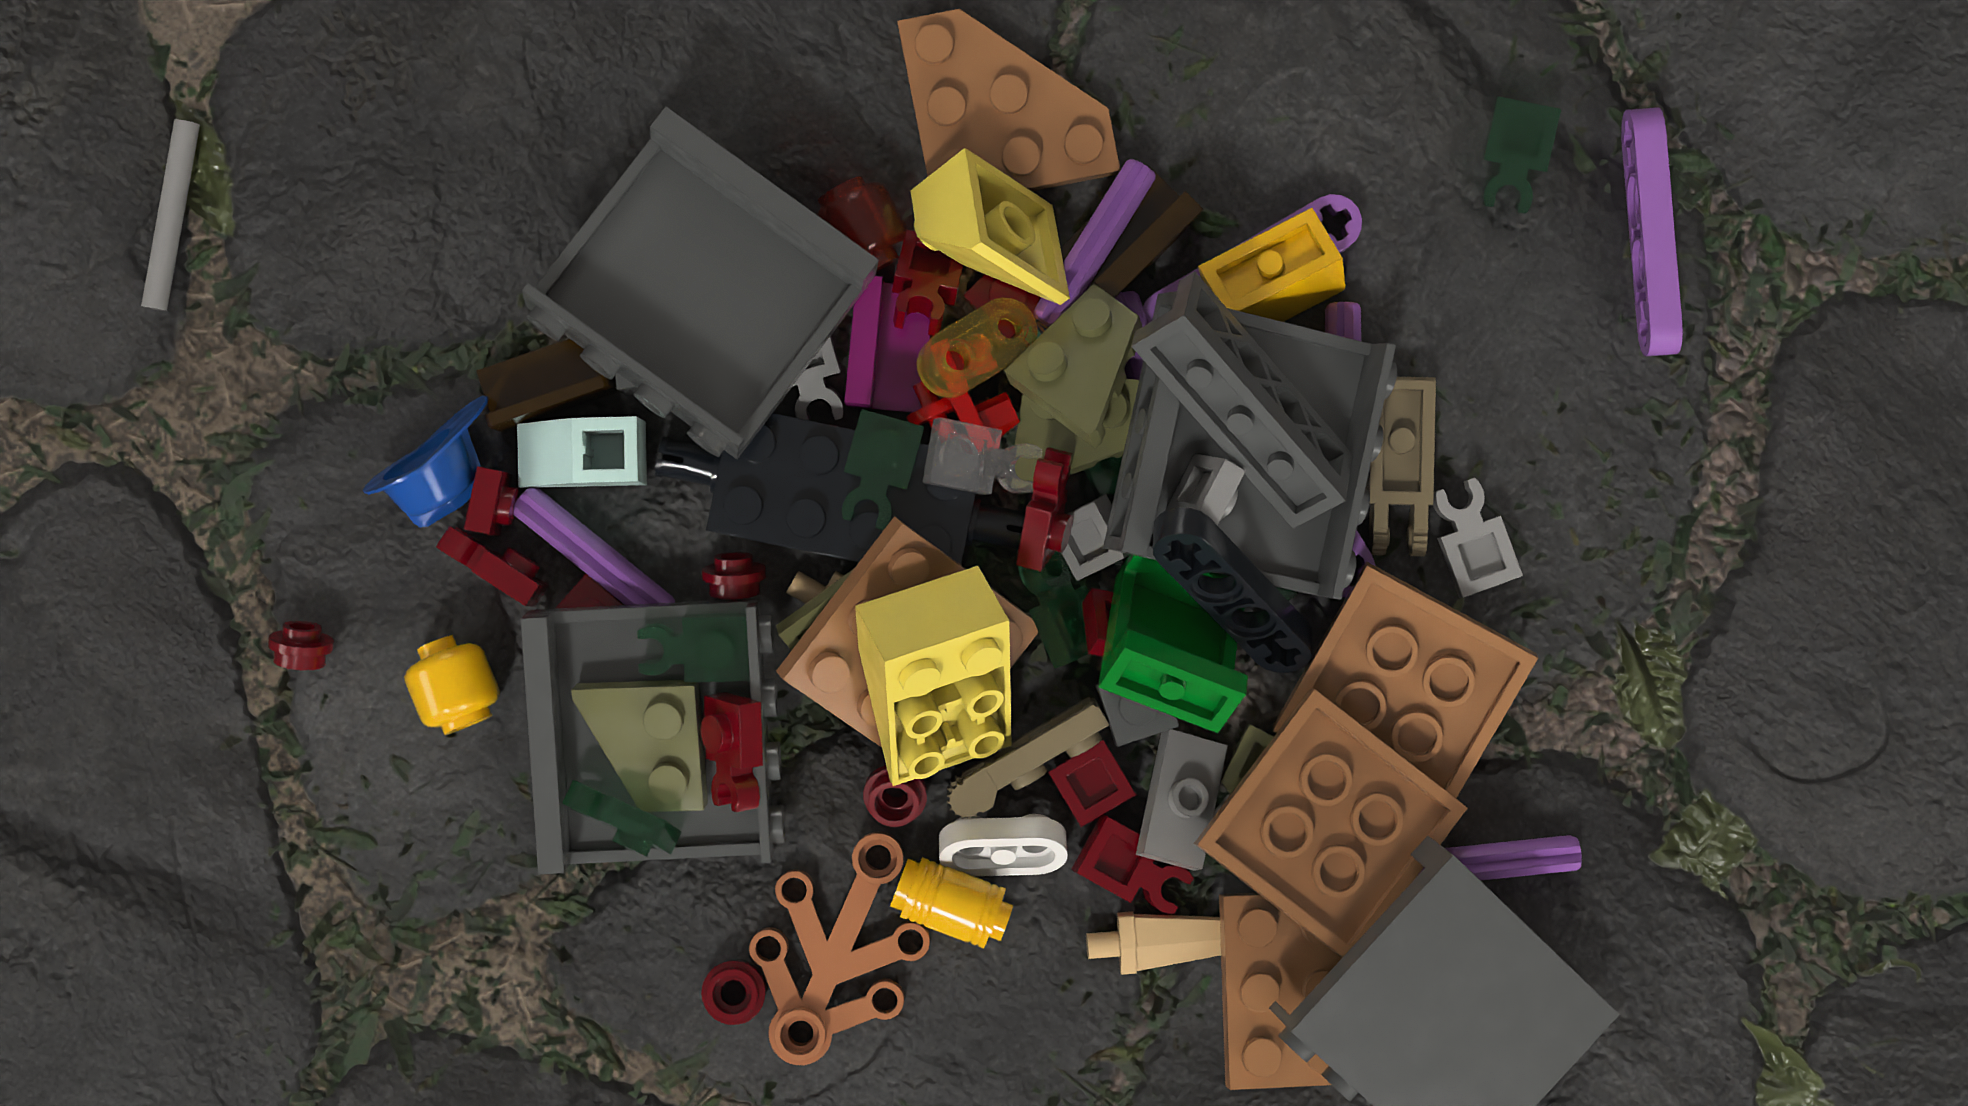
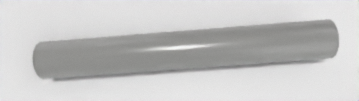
(170, 215)

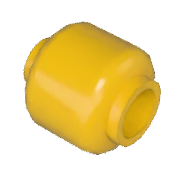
(452, 685)

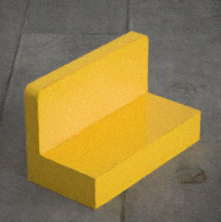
(1278, 270)

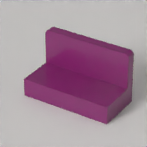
(882, 356)

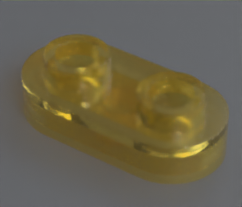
(979, 344)

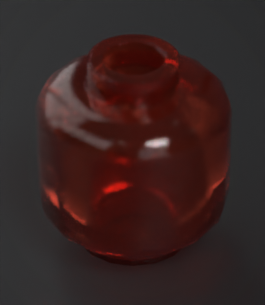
(866, 217)

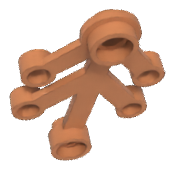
(832, 958)

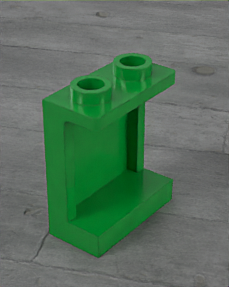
(1169, 649)

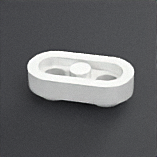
(1003, 845)

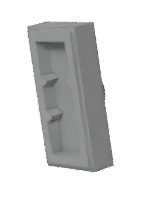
(1181, 799)

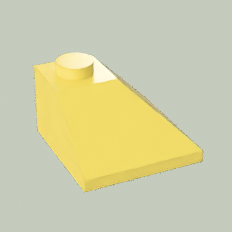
(991, 225)

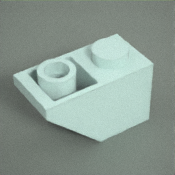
(582, 452)

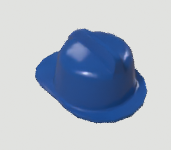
(436, 474)

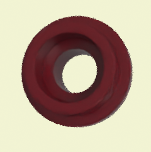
(734, 576)
(300, 646)
(889, 809)
(719, 1006)

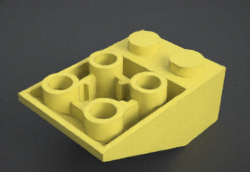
(937, 673)

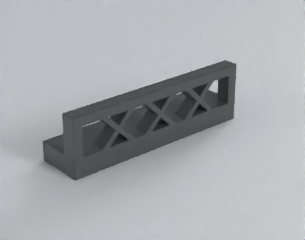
(1246, 403)

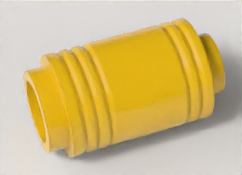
(951, 902)

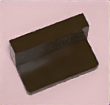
(1150, 232)
(540, 385)

